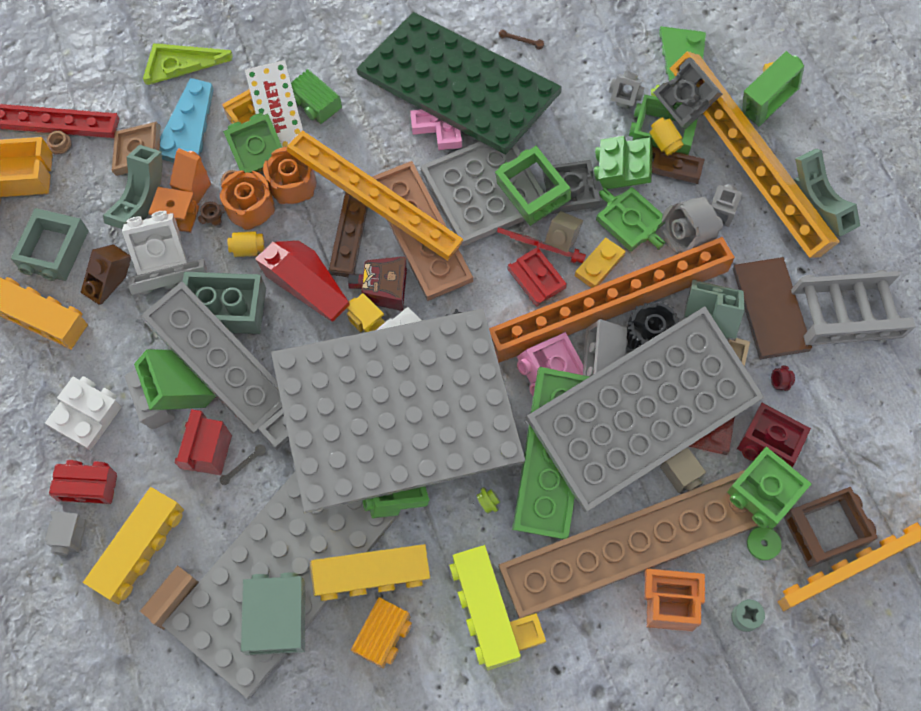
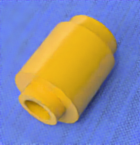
(666, 136)
(246, 244)

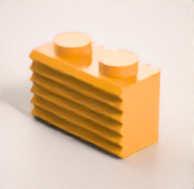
(381, 633)

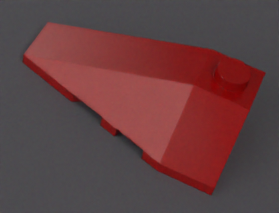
(303, 275)

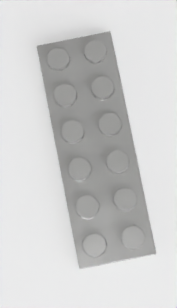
(215, 356)

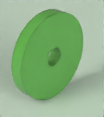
(757, 549)

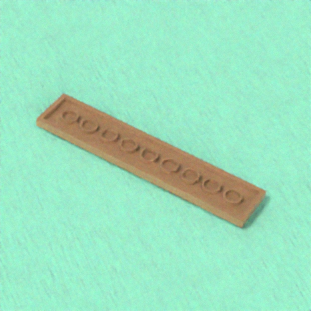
(624, 547)

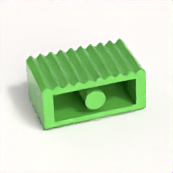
(315, 97)

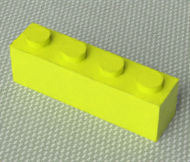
(486, 608)

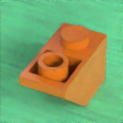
(189, 174)

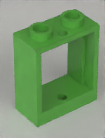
(772, 88)
(652, 106)
(544, 204)

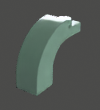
(143, 179)
(837, 213)

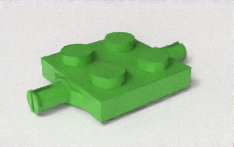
(631, 219)

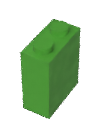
(170, 382)

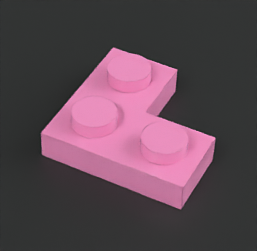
(447, 135)

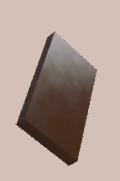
(771, 308)

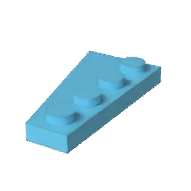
(188, 120)

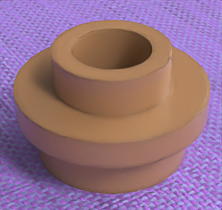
(58, 142)

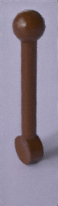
(539, 44)

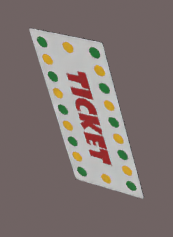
(274, 95)

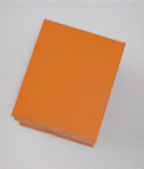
(179, 203)

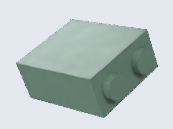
(273, 614)

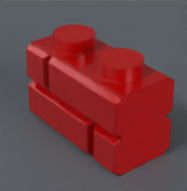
(83, 482)

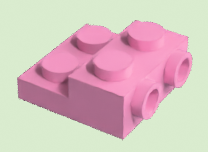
(552, 354)

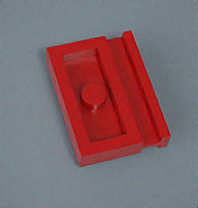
(537, 276)

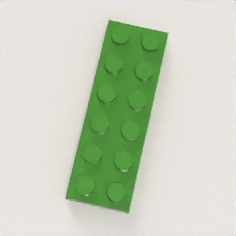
(543, 496)

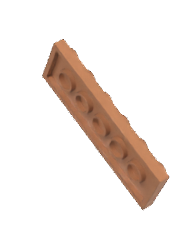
(432, 271)

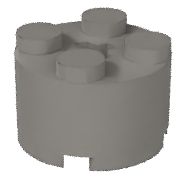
(690, 224)

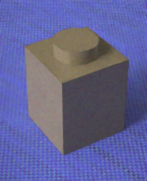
(563, 231)
(683, 471)

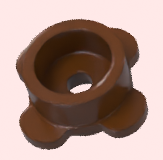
(209, 208)

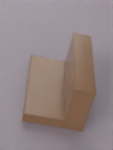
(168, 596)

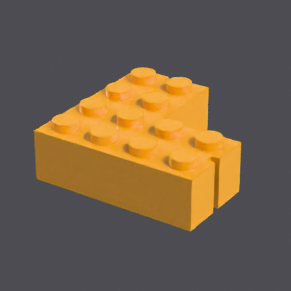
(24, 167)

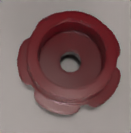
(783, 378)

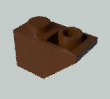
(105, 272)

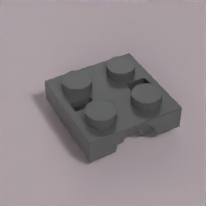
(684, 90)
(581, 183)

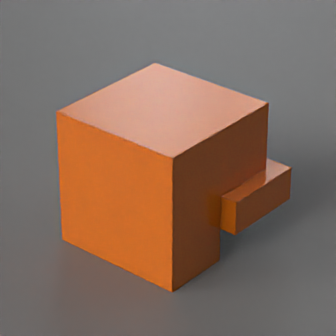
(674, 599)

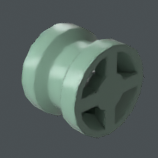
(743, 619)

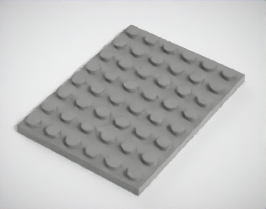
(395, 409)

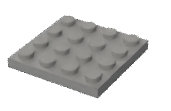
(470, 194)

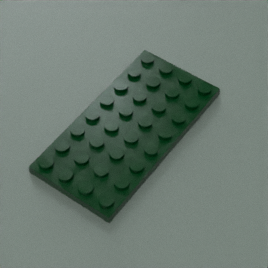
(459, 82)

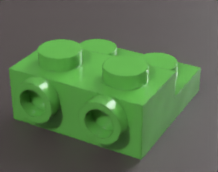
(252, 142)
(623, 162)
(768, 489)
(392, 503)

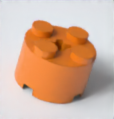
(289, 178)
(247, 199)

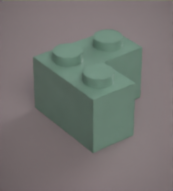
(723, 304)

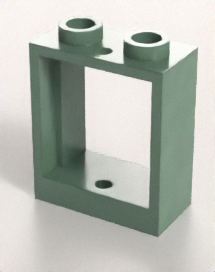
(46, 220)

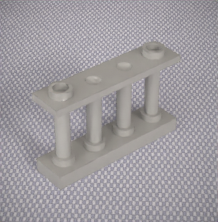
(845, 329)

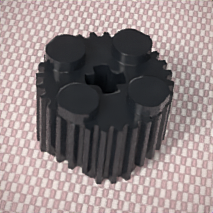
(646, 319)

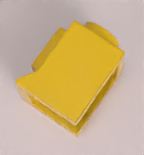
(364, 314)

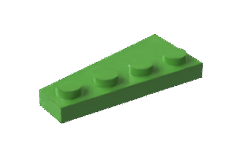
(679, 41)

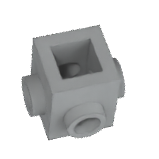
(619, 95)

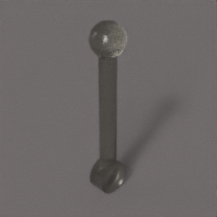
(260, 450)

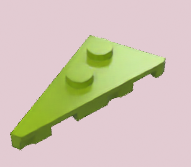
(176, 60)

